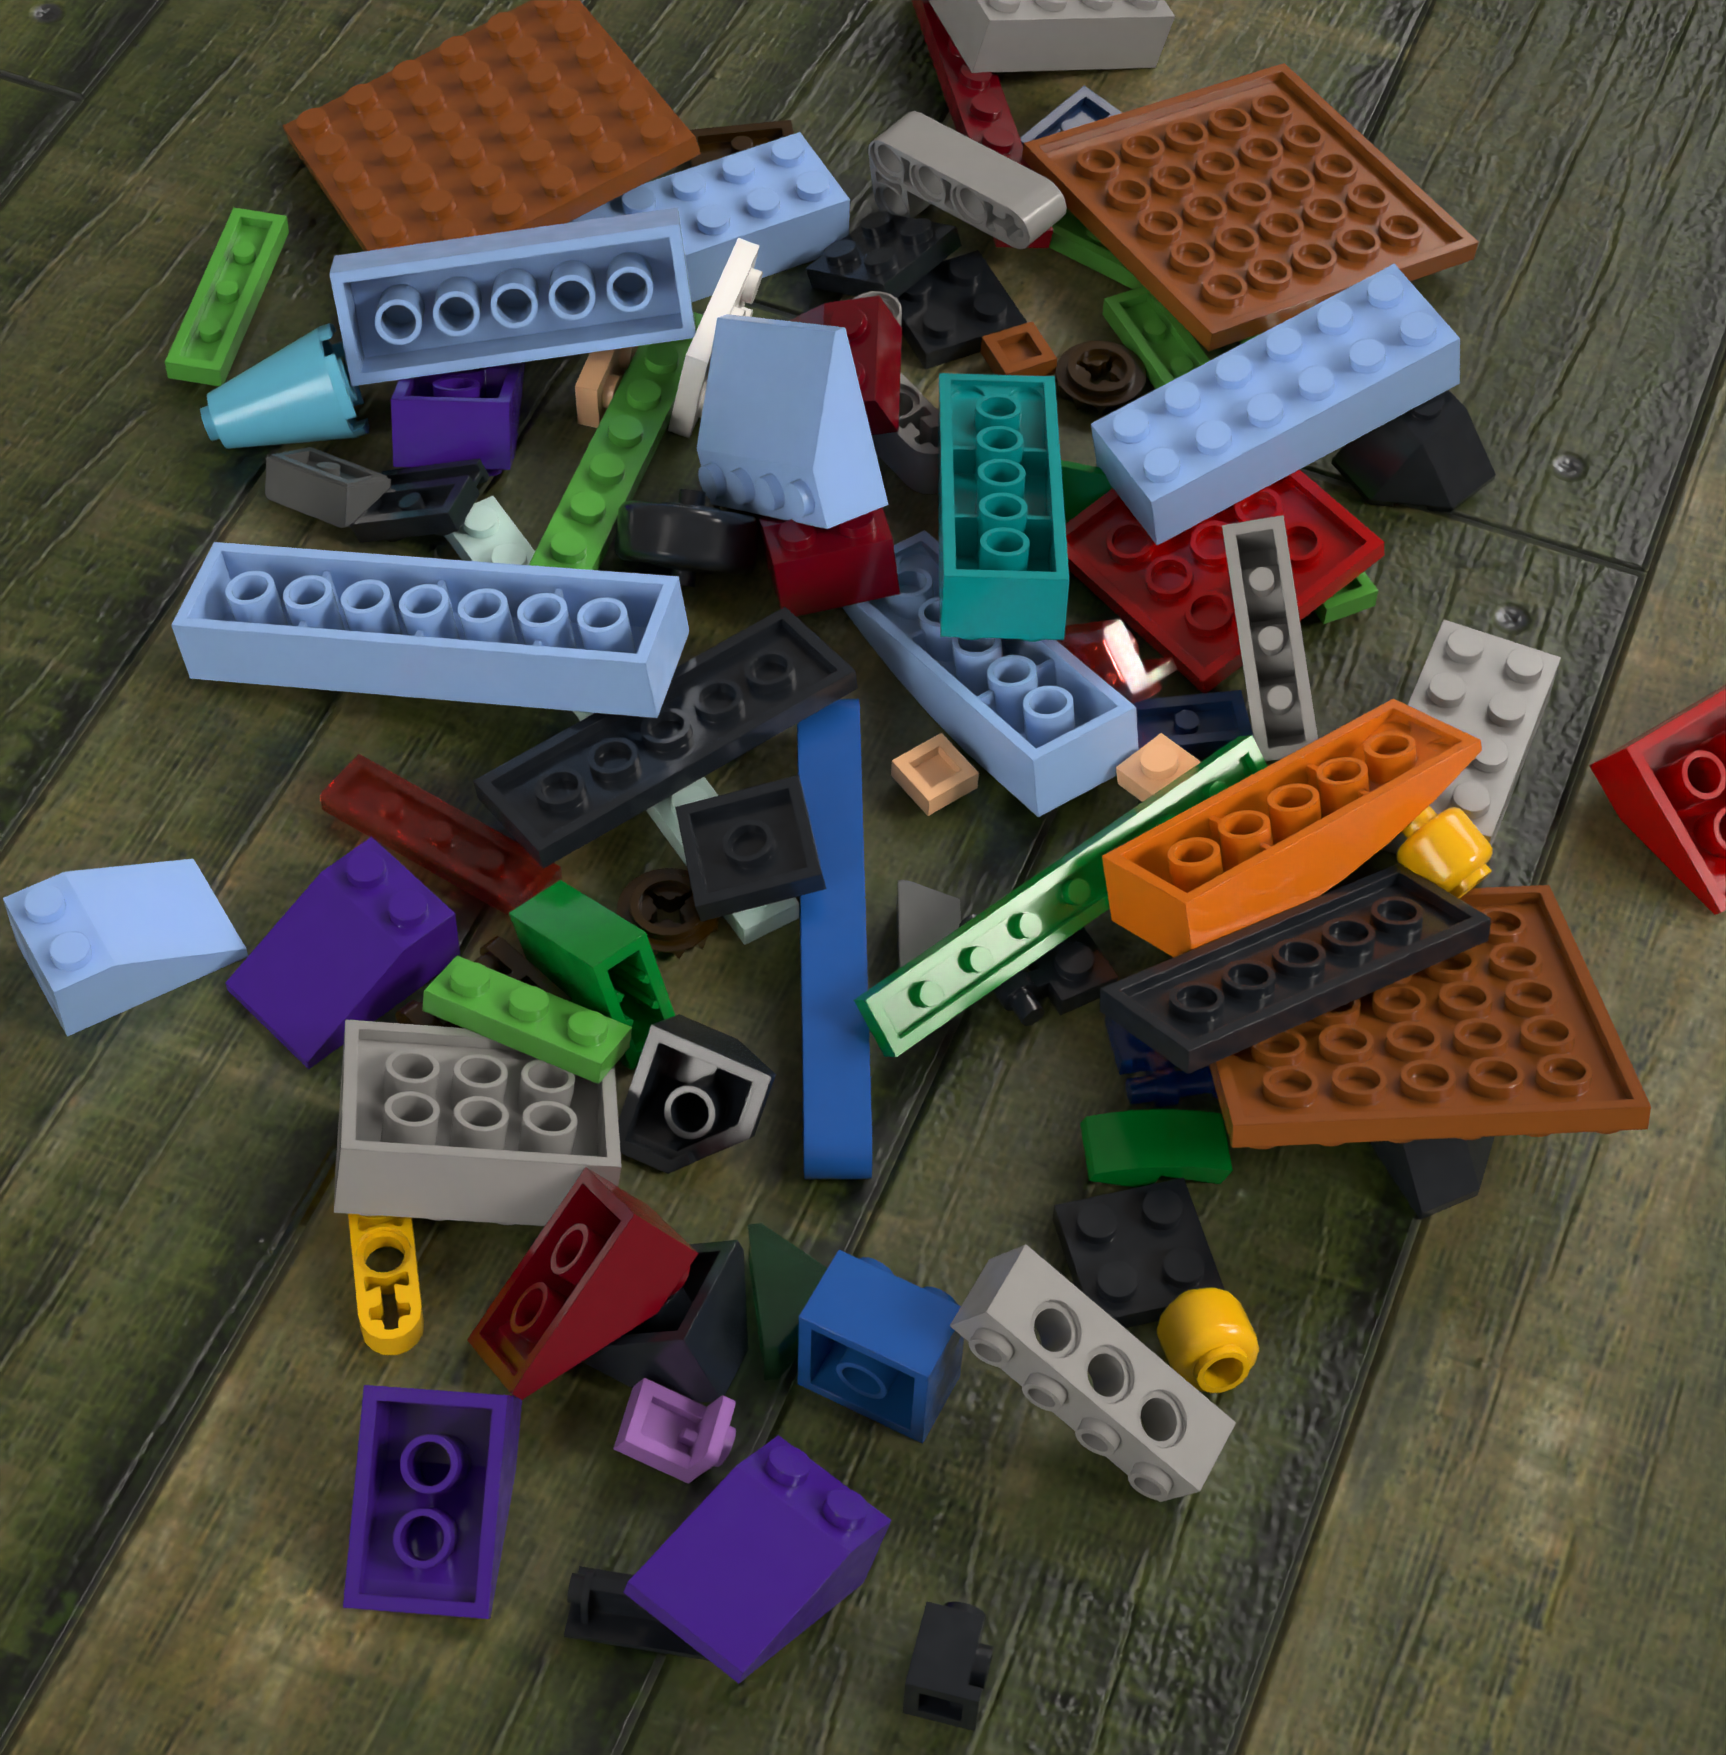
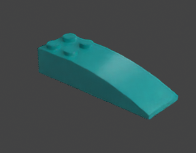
(1000, 509)

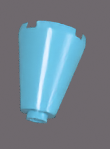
(288, 398)

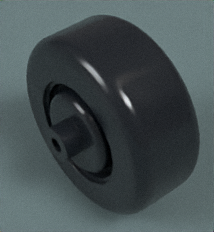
(687, 537)

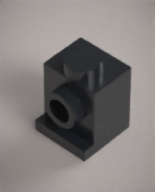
(948, 1665)

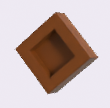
(1019, 352)

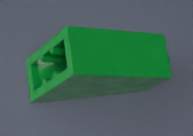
(594, 960)

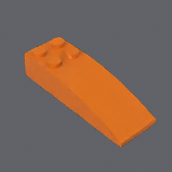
(1284, 829)

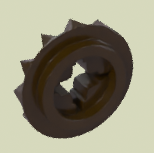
(1091, 361)
(670, 891)

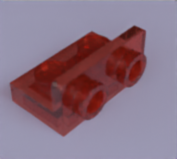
(1114, 656)

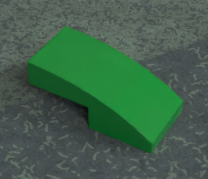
(1146, 1144)

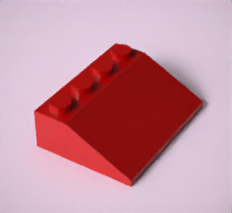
(1674, 794)

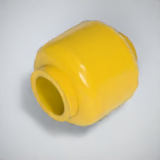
(1446, 850)
(1208, 1339)

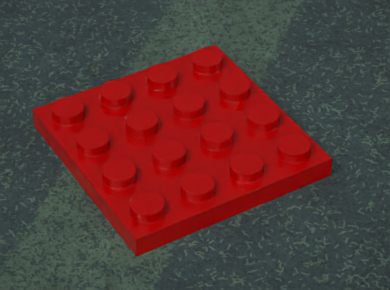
(1182, 589)

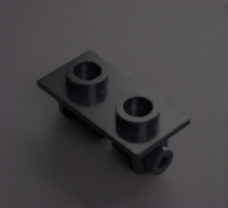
(609, 1616)

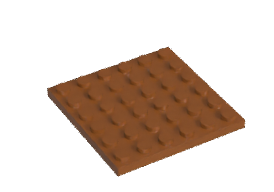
(492, 132)
(1246, 203)
(1459, 1050)

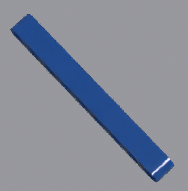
(834, 952)

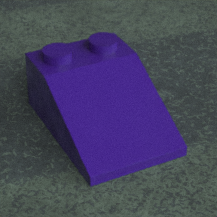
(458, 417)
(346, 952)
(431, 1500)
(760, 1559)

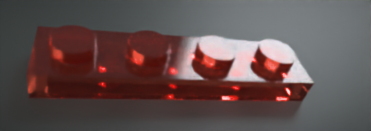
(436, 835)

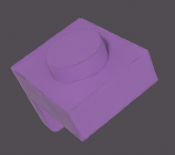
(675, 1431)

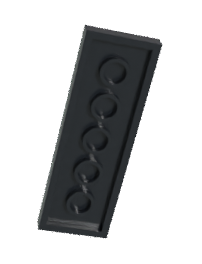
(625, 764)
(1293, 967)

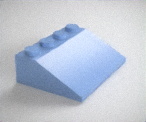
(787, 424)

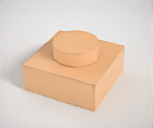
(1154, 767)
(934, 774)

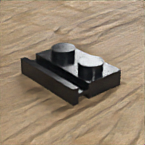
(422, 501)

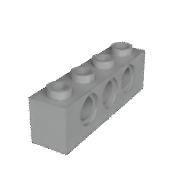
(1270, 636)
(1128, 1378)

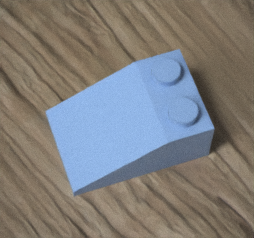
(120, 936)

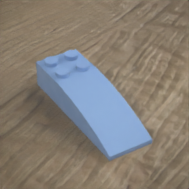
(1010, 704)

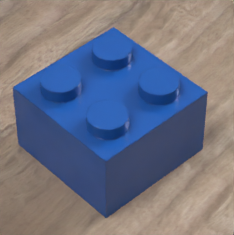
(880, 1345)

